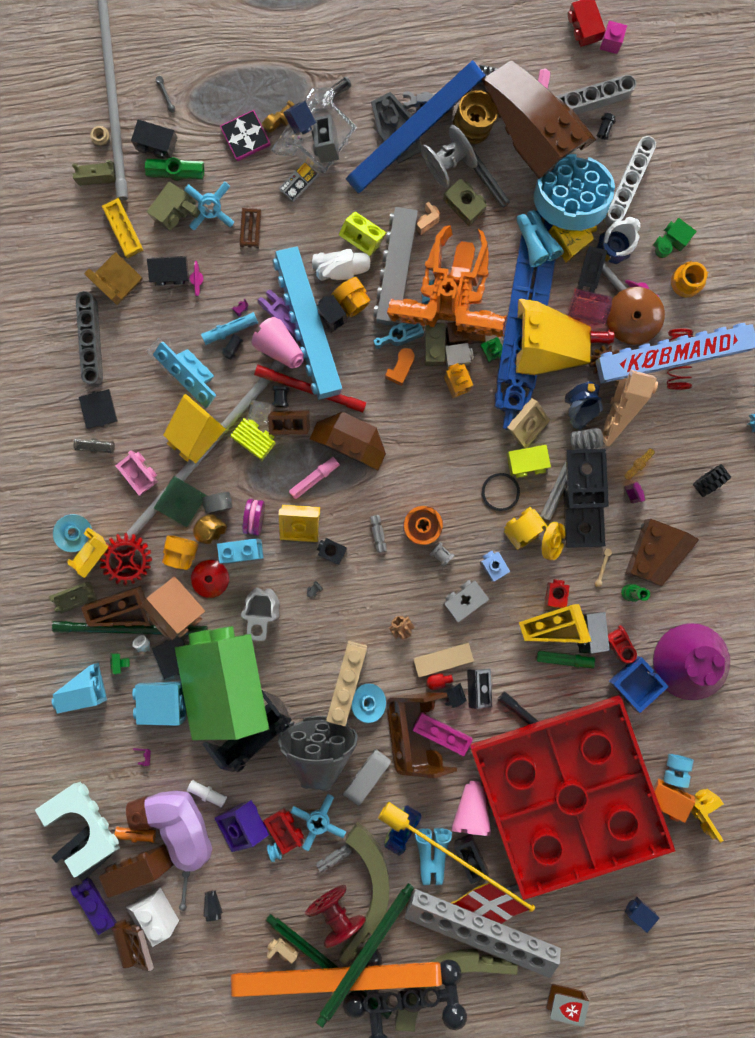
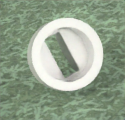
(141, 643)

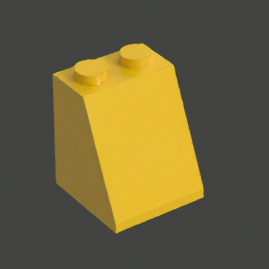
(192, 430)

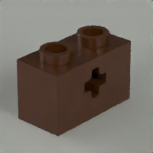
(289, 422)

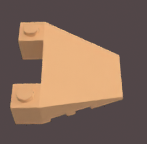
(628, 400)

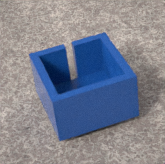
(638, 685)

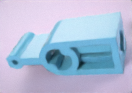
(409, 331)

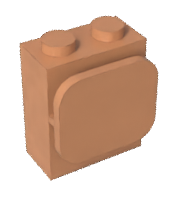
(173, 609)

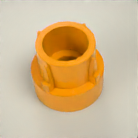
(696, 272)
(352, 296)
(179, 552)

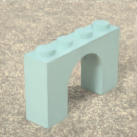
(100, 842)

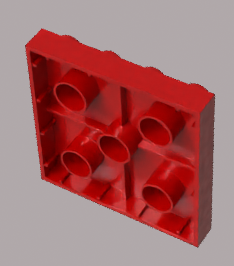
(572, 797)

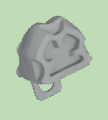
(260, 608)

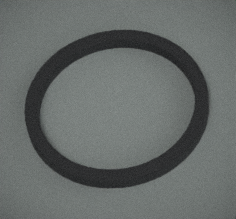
(517, 497)

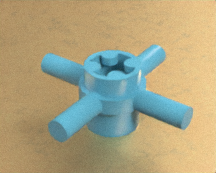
(208, 198)
(315, 829)

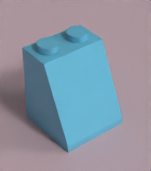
(159, 703)

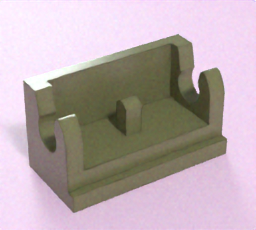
(94, 173)
(73, 597)

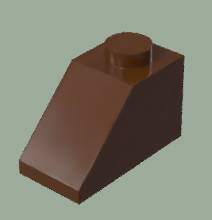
(456, 337)

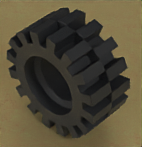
(711, 480)

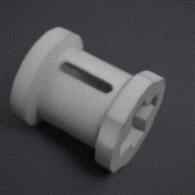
(441, 554)

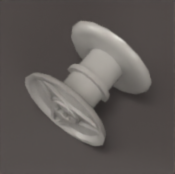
(449, 156)

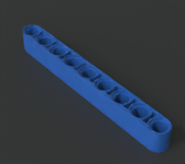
(415, 127)

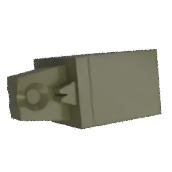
(171, 206)

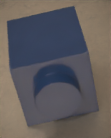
(300, 118)
(641, 914)

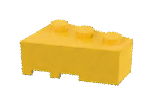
(557, 626)

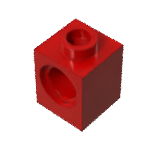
(563, 600)

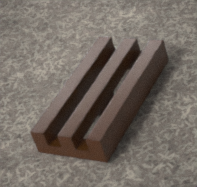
(249, 243)

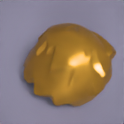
(209, 529)

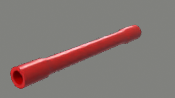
(271, 375)

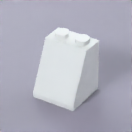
(154, 916)

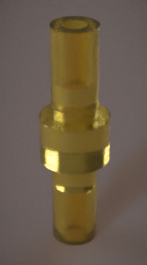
(639, 464)

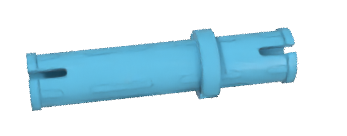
(229, 328)

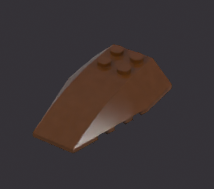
(536, 120)

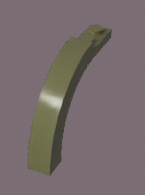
(369, 850)
(469, 962)

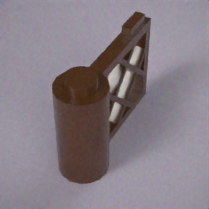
(132, 946)

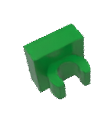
(492, 349)
(117, 662)

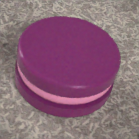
(253, 517)

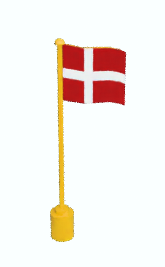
(485, 900)

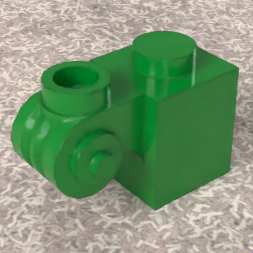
(676, 236)

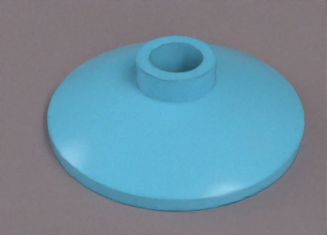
(71, 542)
(375, 703)

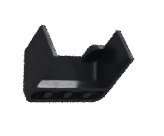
(236, 753)

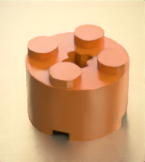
(428, 516)

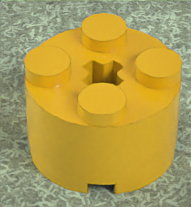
(525, 529)

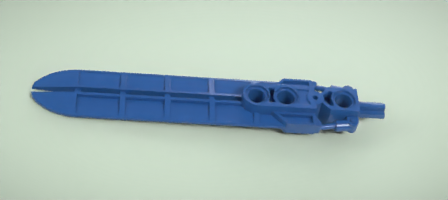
(513, 331)

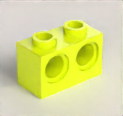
(362, 233)

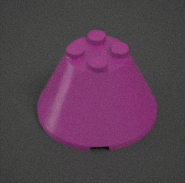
(692, 661)

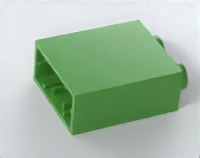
(221, 685)

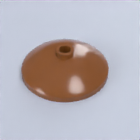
(622, 320)

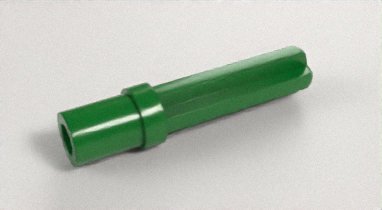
(566, 659)

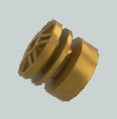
(475, 116)

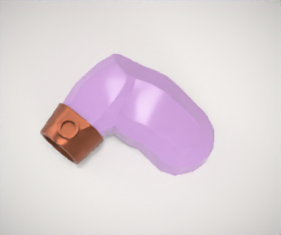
(179, 826)

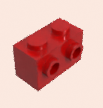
(586, 22)

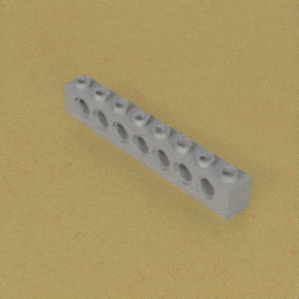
(483, 933)

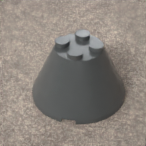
(317, 750)

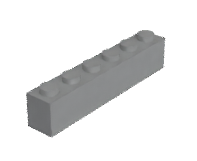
(397, 262)

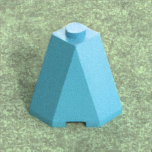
(81, 692)

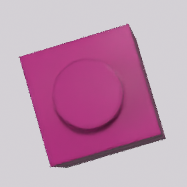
(613, 37)

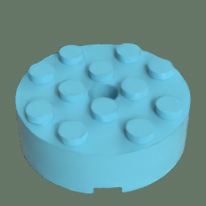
(575, 193)

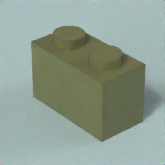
(435, 345)

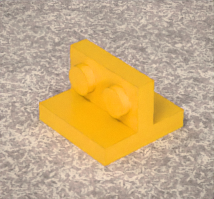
(299, 523)

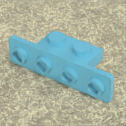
(188, 372)

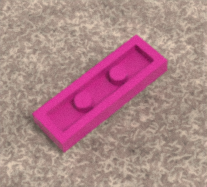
(442, 734)

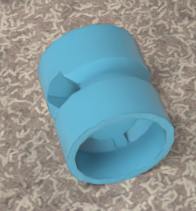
(678, 763)

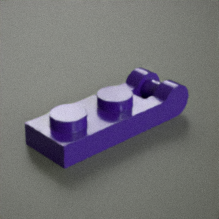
(93, 906)

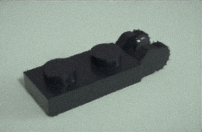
(592, 268)

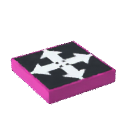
(245, 135)

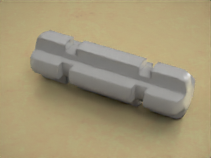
(378, 533)
(334, 858)

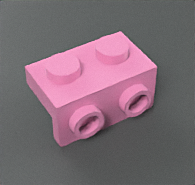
(137, 473)

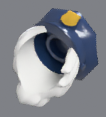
(620, 240)

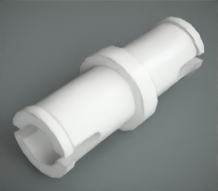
(206, 793)

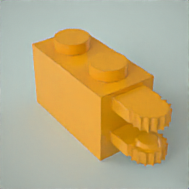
(458, 380)

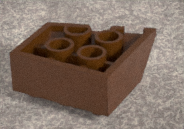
(659, 551)

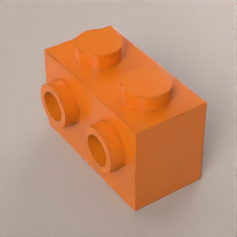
(674, 801)

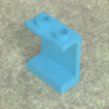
(240, 551)

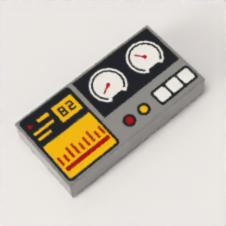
(298, 181)

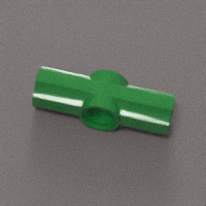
(162, 169)

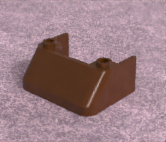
(411, 750)

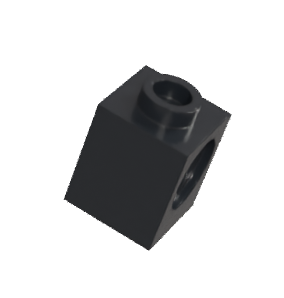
(340, 551)

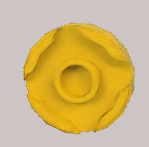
(552, 541)

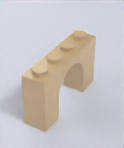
(346, 683)

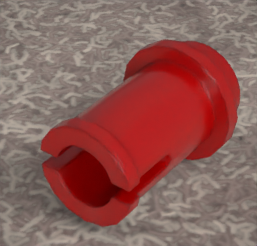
(603, 337)

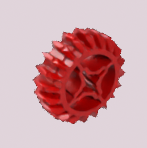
(130, 552)

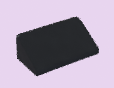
(479, 688)

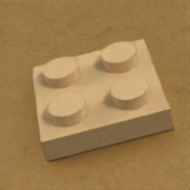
(528, 423)

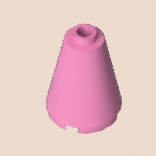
(277, 343)
(472, 811)

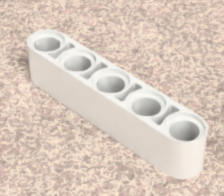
(633, 173)

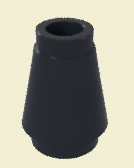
(212, 906)

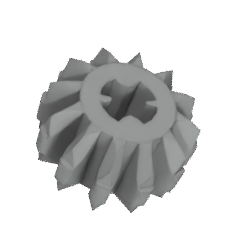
(586, 439)

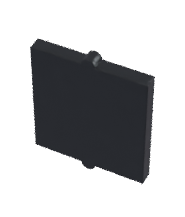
(98, 409)
(166, 657)

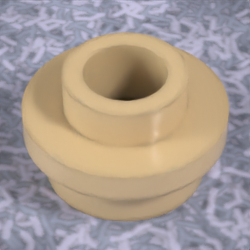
(96, 131)

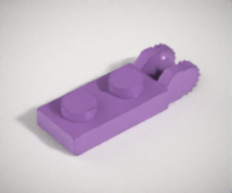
(278, 310)

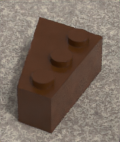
(118, 609)
(135, 871)

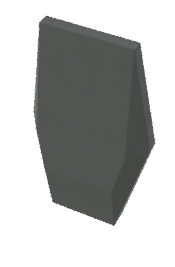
(389, 117)

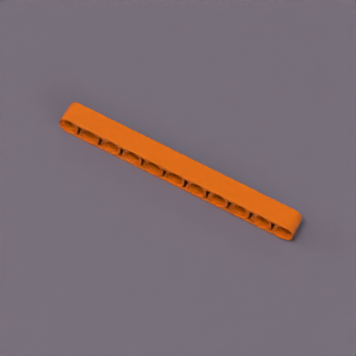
(328, 979)

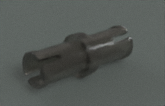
(94, 446)

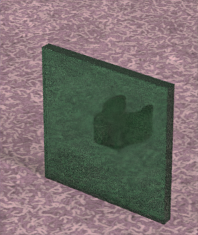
(180, 501)

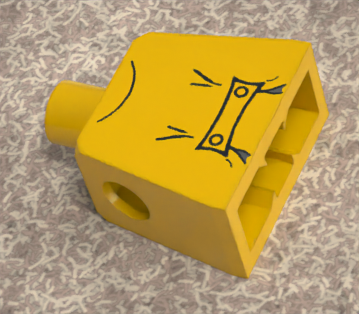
(572, 240)

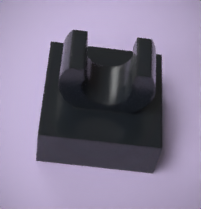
(456, 695)

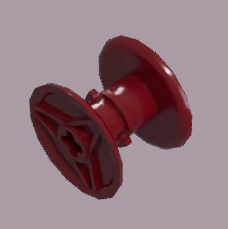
(335, 916)

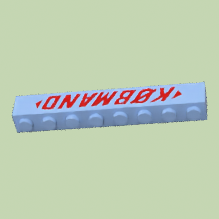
(676, 353)

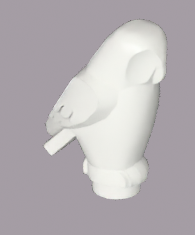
(340, 264)

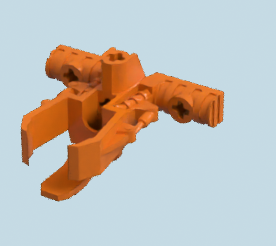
(452, 292)

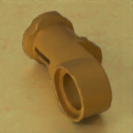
(272, 121)

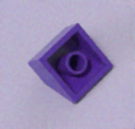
(242, 826)

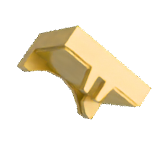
(89, 554)

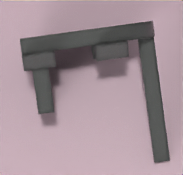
(314, 589)

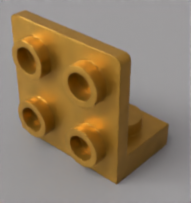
(115, 278)

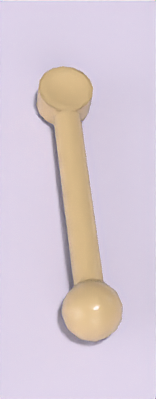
(607, 552)

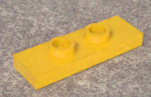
(122, 228)

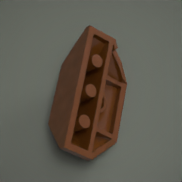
(350, 438)

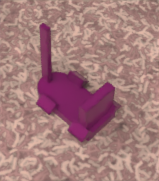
(243, 306)
(147, 754)

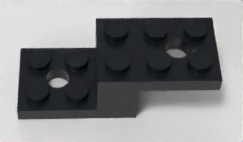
(585, 497)

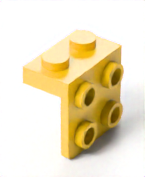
(705, 804)

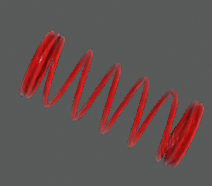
(679, 385)

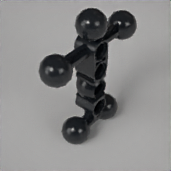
(453, 1015)

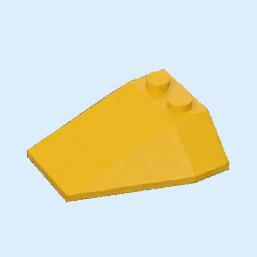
(550, 340)

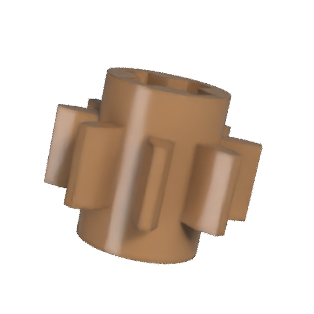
(401, 627)

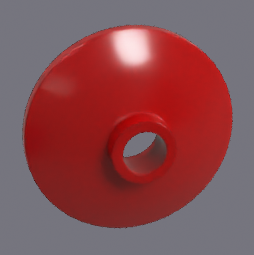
(219, 576)

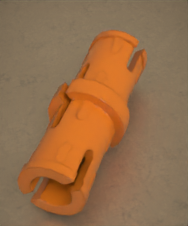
(137, 835)

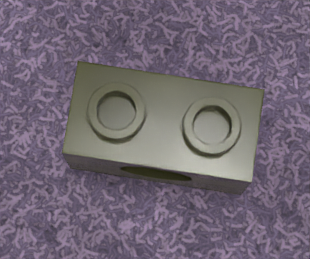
(466, 212)

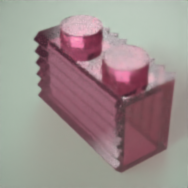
(589, 307)

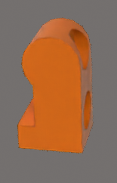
(402, 368)

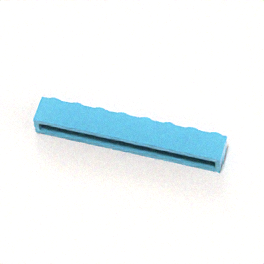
(307, 323)

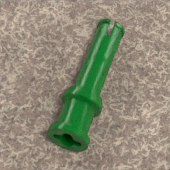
(635, 593)

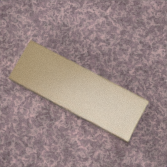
(443, 659)

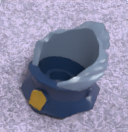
(584, 404)

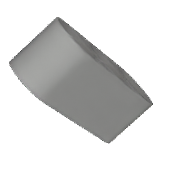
(367, 777)

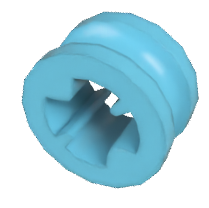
(274, 852)

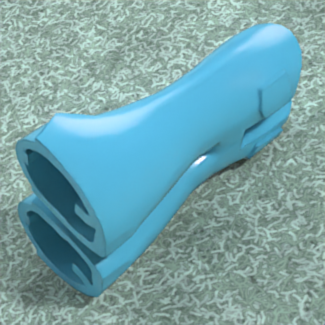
(538, 240)
(437, 865)

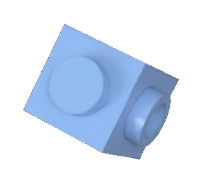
(494, 565)

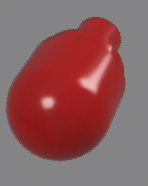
(438, 681)

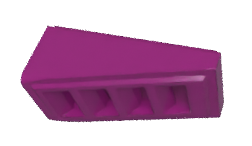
(635, 492)

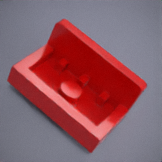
(284, 831)

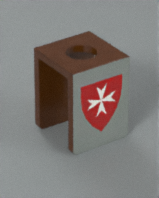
(567, 1005)

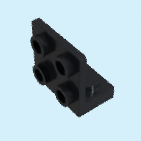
(73, 847)

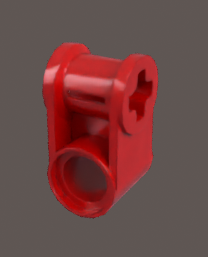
(621, 643)

